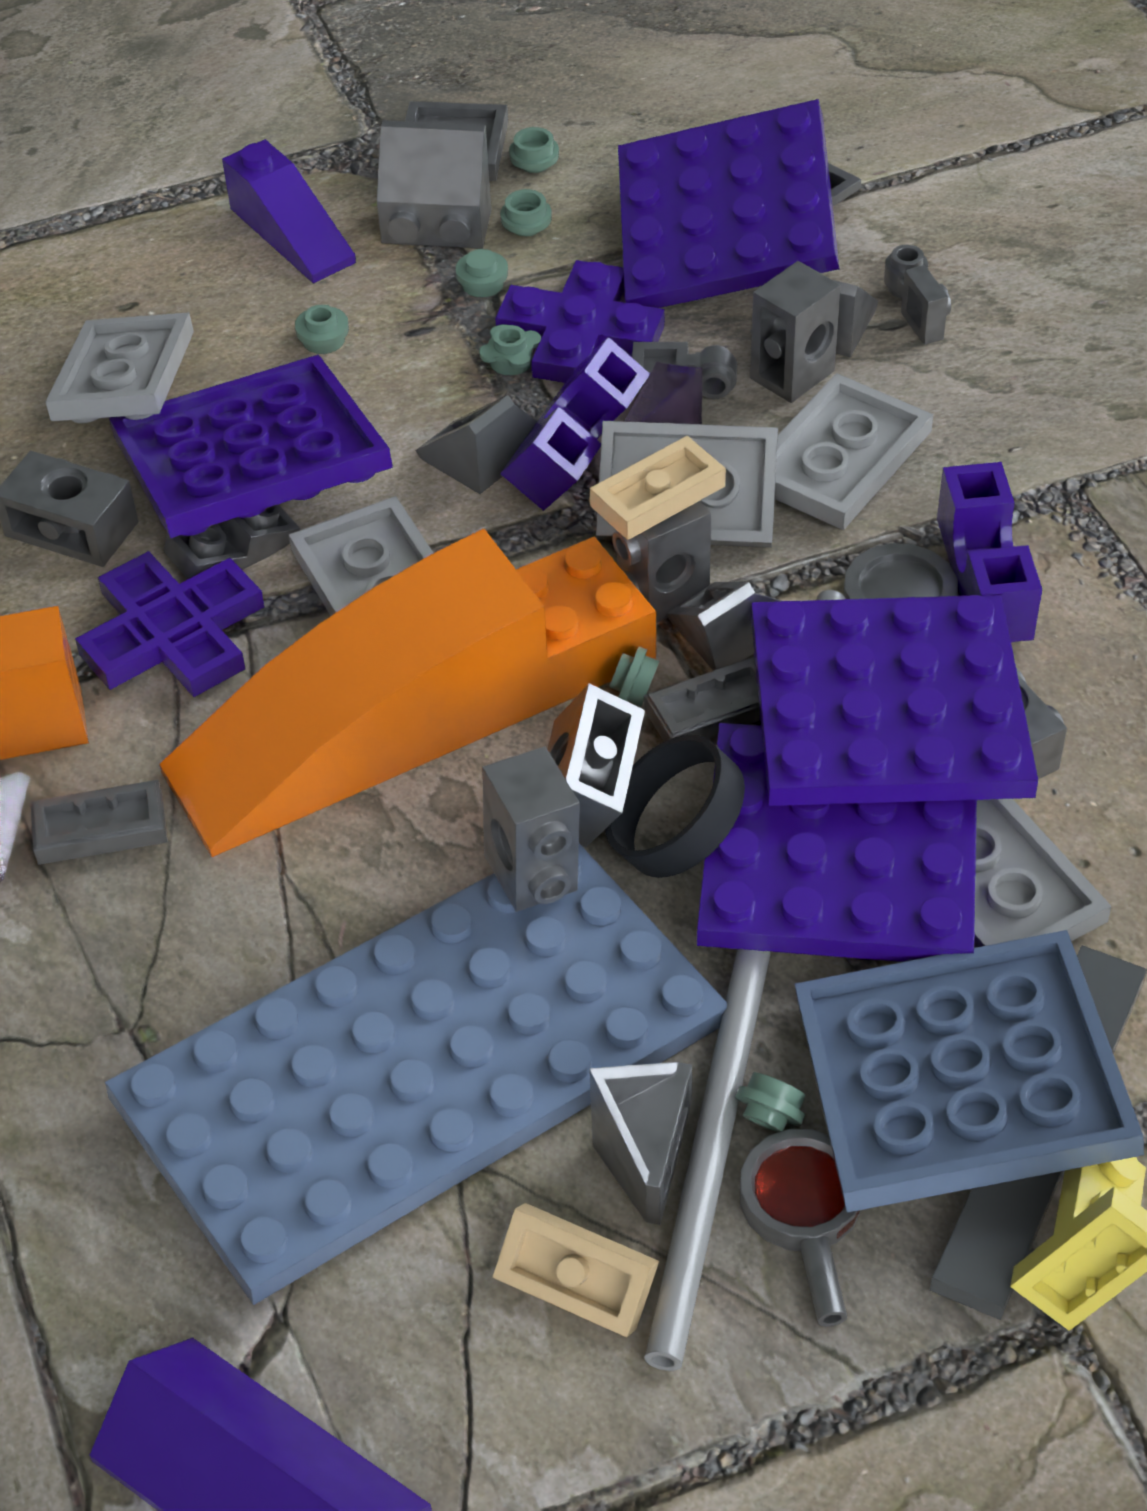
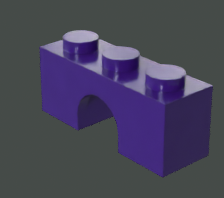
(569, 428)
(978, 540)

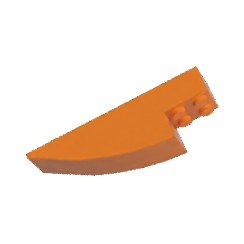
(406, 679)

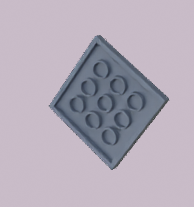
(964, 1072)

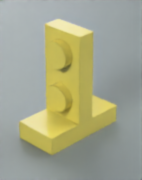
(1094, 1245)

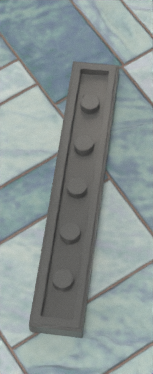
(1005, 1217)

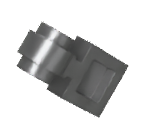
(923, 298)
(716, 361)

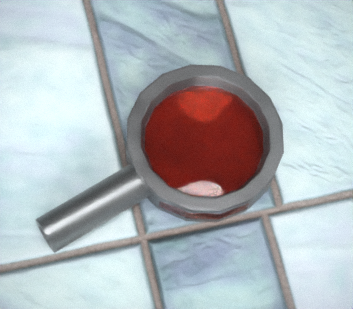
(798, 1204)

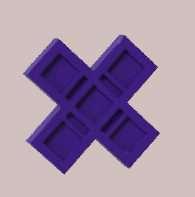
(579, 318)
(170, 623)

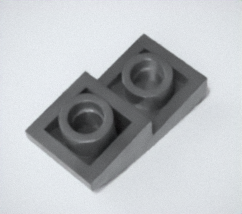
(239, 538)

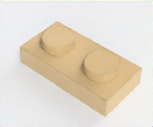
(657, 487)
(575, 1269)

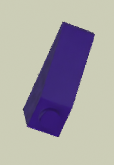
(284, 211)

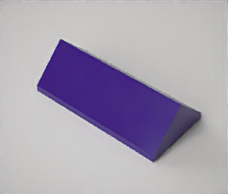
(212, 1439)

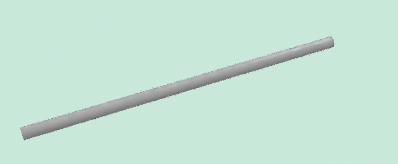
(708, 1155)

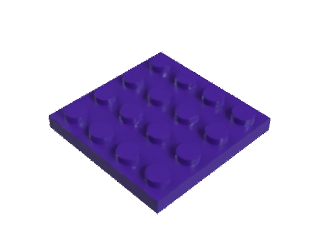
(726, 206)
(250, 446)
(890, 701)
(838, 875)

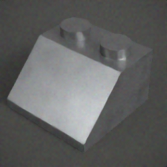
(433, 184)

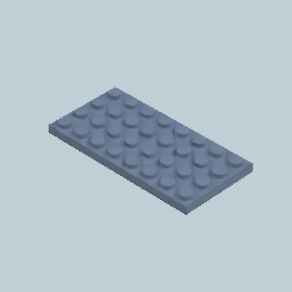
(406, 1068)

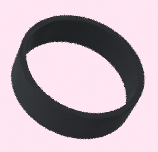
(708, 826)

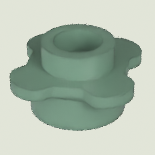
(510, 349)

